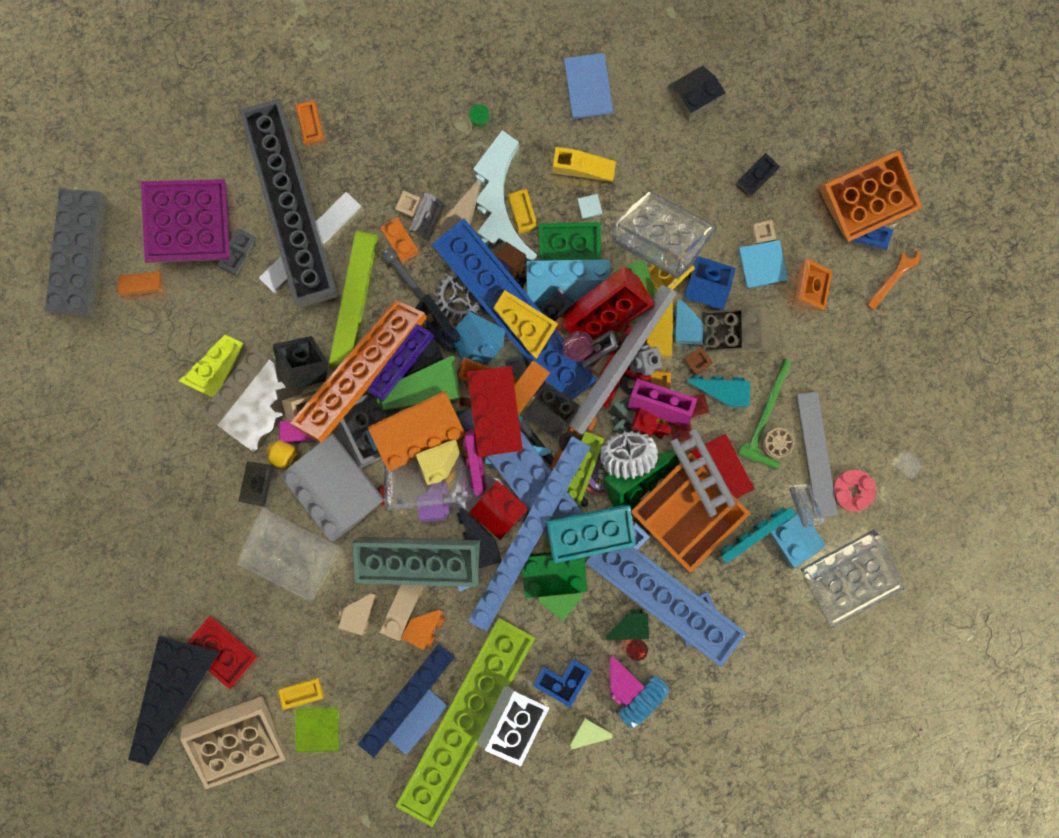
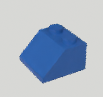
(710, 282)

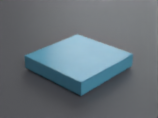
(763, 264)

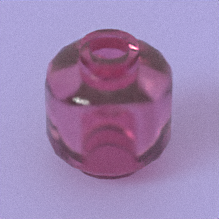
(578, 346)

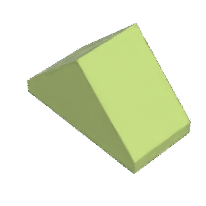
(589, 733)

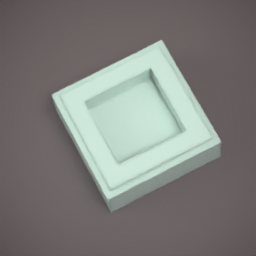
(589, 206)

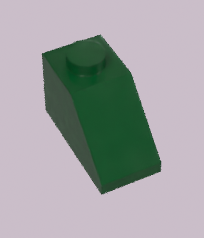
(630, 627)

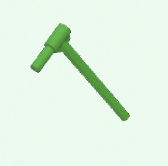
(750, 450)

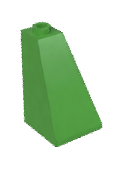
(423, 385)

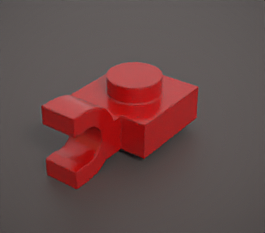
(647, 424)

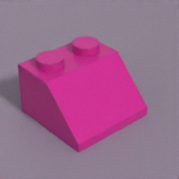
(622, 682)

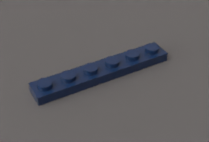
(406, 700)

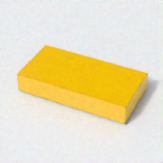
(522, 211)
(301, 693)

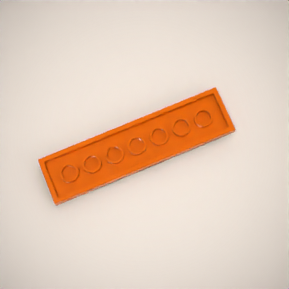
(357, 371)

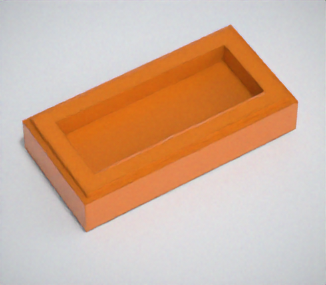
(309, 122)

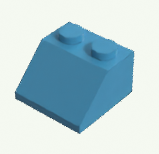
(478, 338)

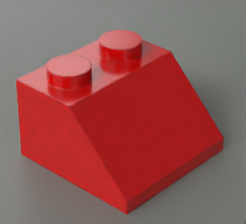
(498, 510)

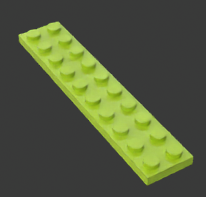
(464, 722)

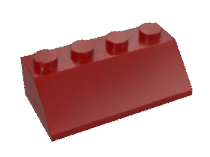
(609, 305)
(495, 411)

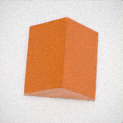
(812, 285)

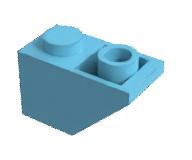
(688, 326)

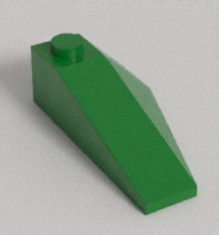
(632, 490)

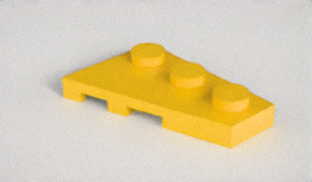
(525, 322)

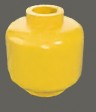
(282, 454)

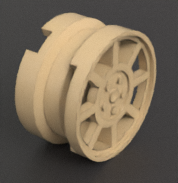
(778, 443)

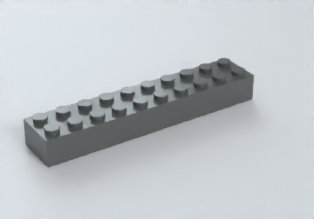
(288, 203)

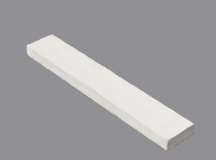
(328, 225)

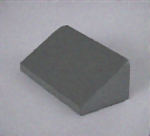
(602, 347)

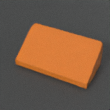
(139, 283)

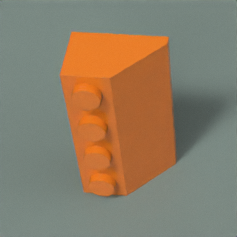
(416, 430)

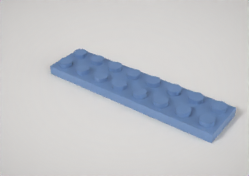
(526, 474)
(669, 601)

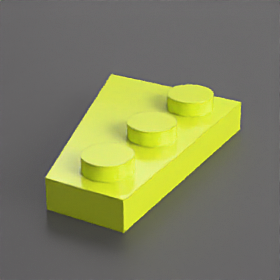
(215, 367)

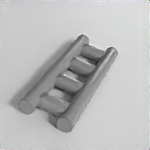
(690, 468)

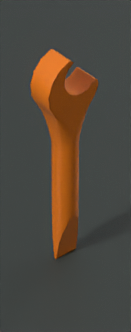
(903, 265)

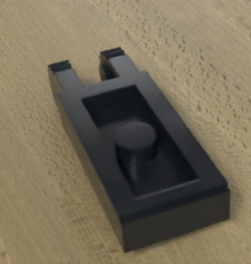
(437, 323)

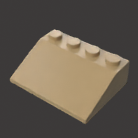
(232, 742)

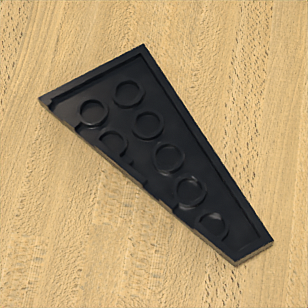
(171, 684)

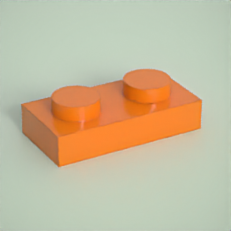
(399, 239)

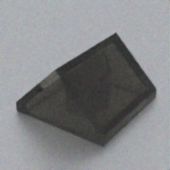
(258, 484)

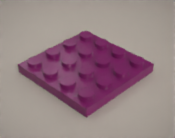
(185, 220)

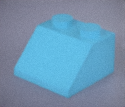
(796, 542)

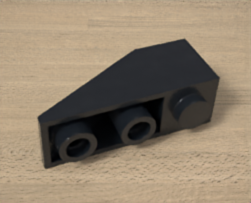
(488, 550)

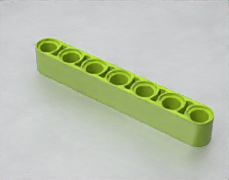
(353, 296)

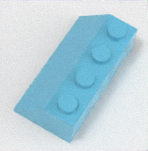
(572, 276)

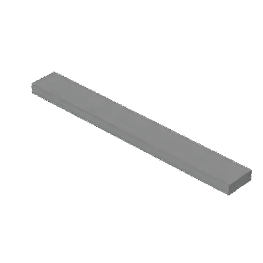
(622, 360)

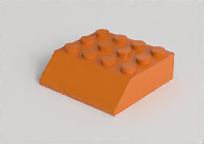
(680, 521)

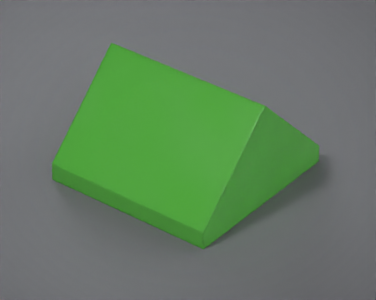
(560, 604)

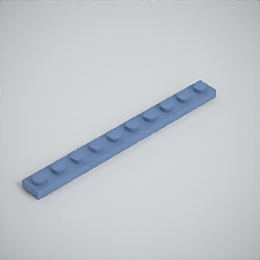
(529, 533)

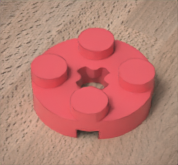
(864, 484)

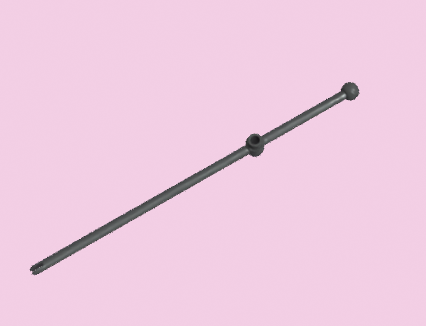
(390, 256)

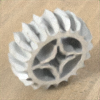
(629, 454)

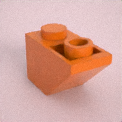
(421, 629)

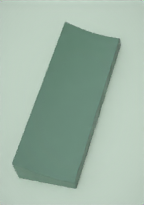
(416, 561)

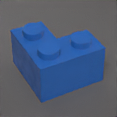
(564, 687)

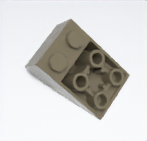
(736, 330)

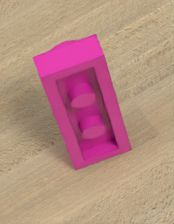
(475, 463)

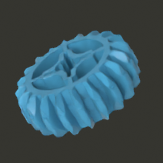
(644, 703)

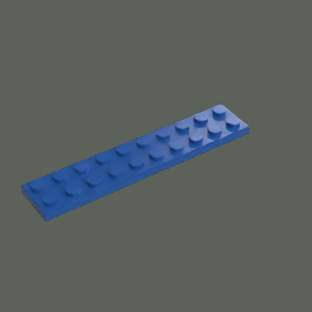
(486, 281)

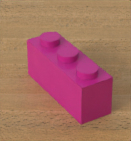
(662, 402)

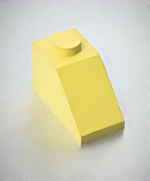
(438, 461)

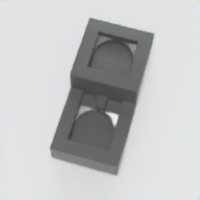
(239, 249)

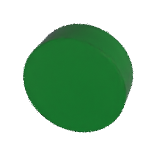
(479, 115)

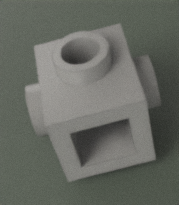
(646, 360)

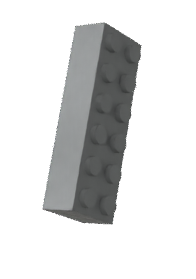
(76, 253)

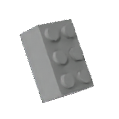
(513, 725)

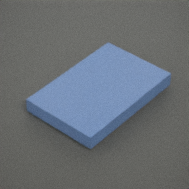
(588, 86)
(418, 721)

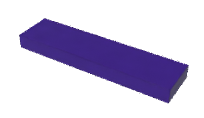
(400, 362)

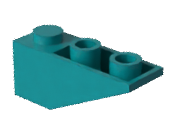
(729, 393)

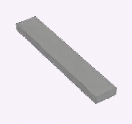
(816, 452)

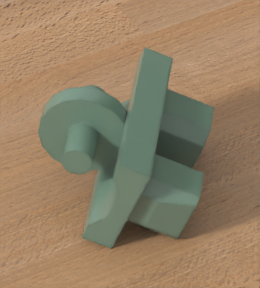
(621, 417)

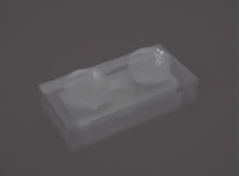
(806, 505)

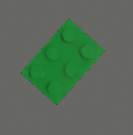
(570, 241)
(547, 578)

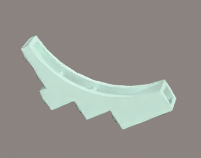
(492, 171)

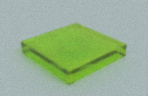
(317, 729)

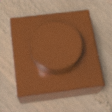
(698, 361)

